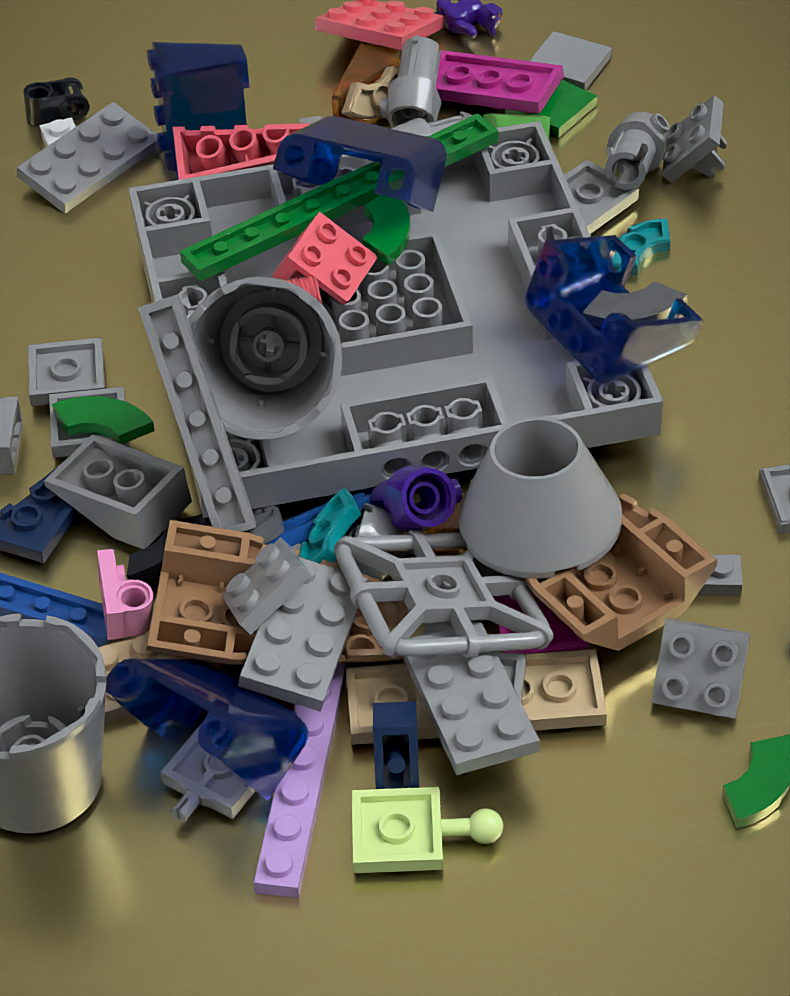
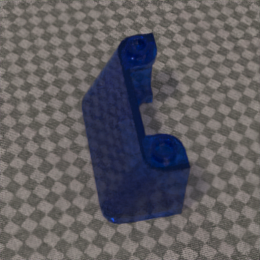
(241, 726)

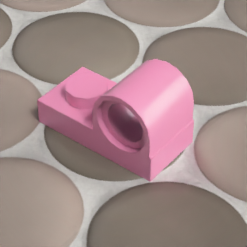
(124, 602)

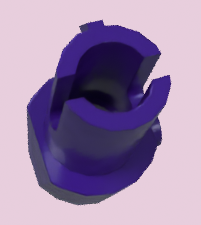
(436, 501)

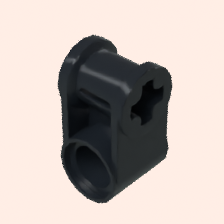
(53, 101)

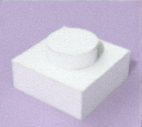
(56, 129)

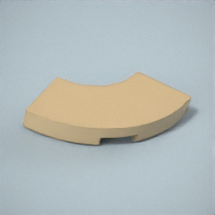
(364, 99)

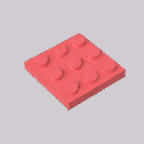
(379, 22)

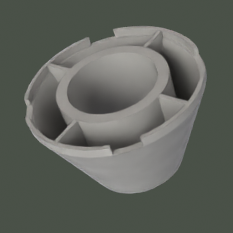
(539, 502)

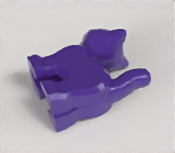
(463, 15)

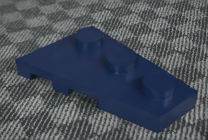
(35, 523)

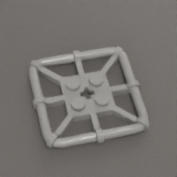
(438, 592)

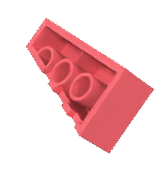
(227, 150)

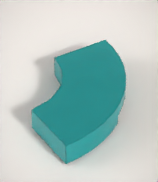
(644, 240)
(330, 527)

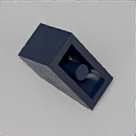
(395, 745)

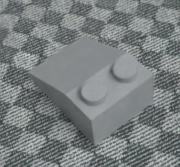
(122, 489)

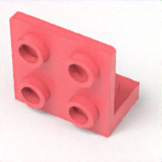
(330, 256)

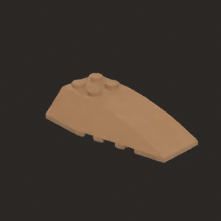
(635, 586)
(195, 619)

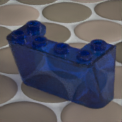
(196, 89)
(316, 152)
(570, 278)

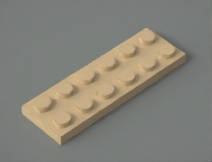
(557, 693)

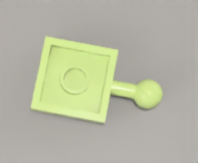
(405, 829)

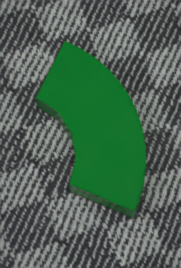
(389, 229)
(103, 416)
(763, 784)

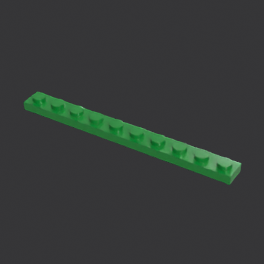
(330, 199)

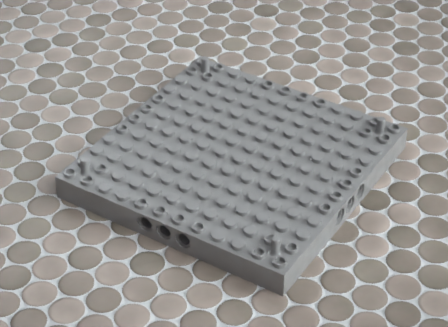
(429, 344)

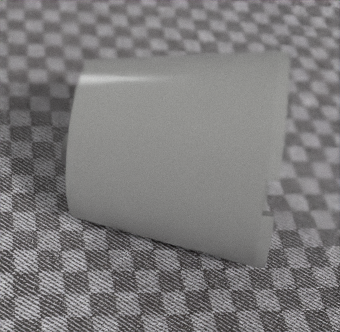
(262, 390)
(49, 722)

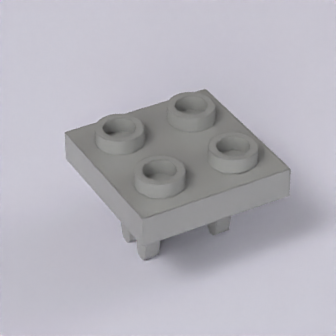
(695, 142)
(701, 667)

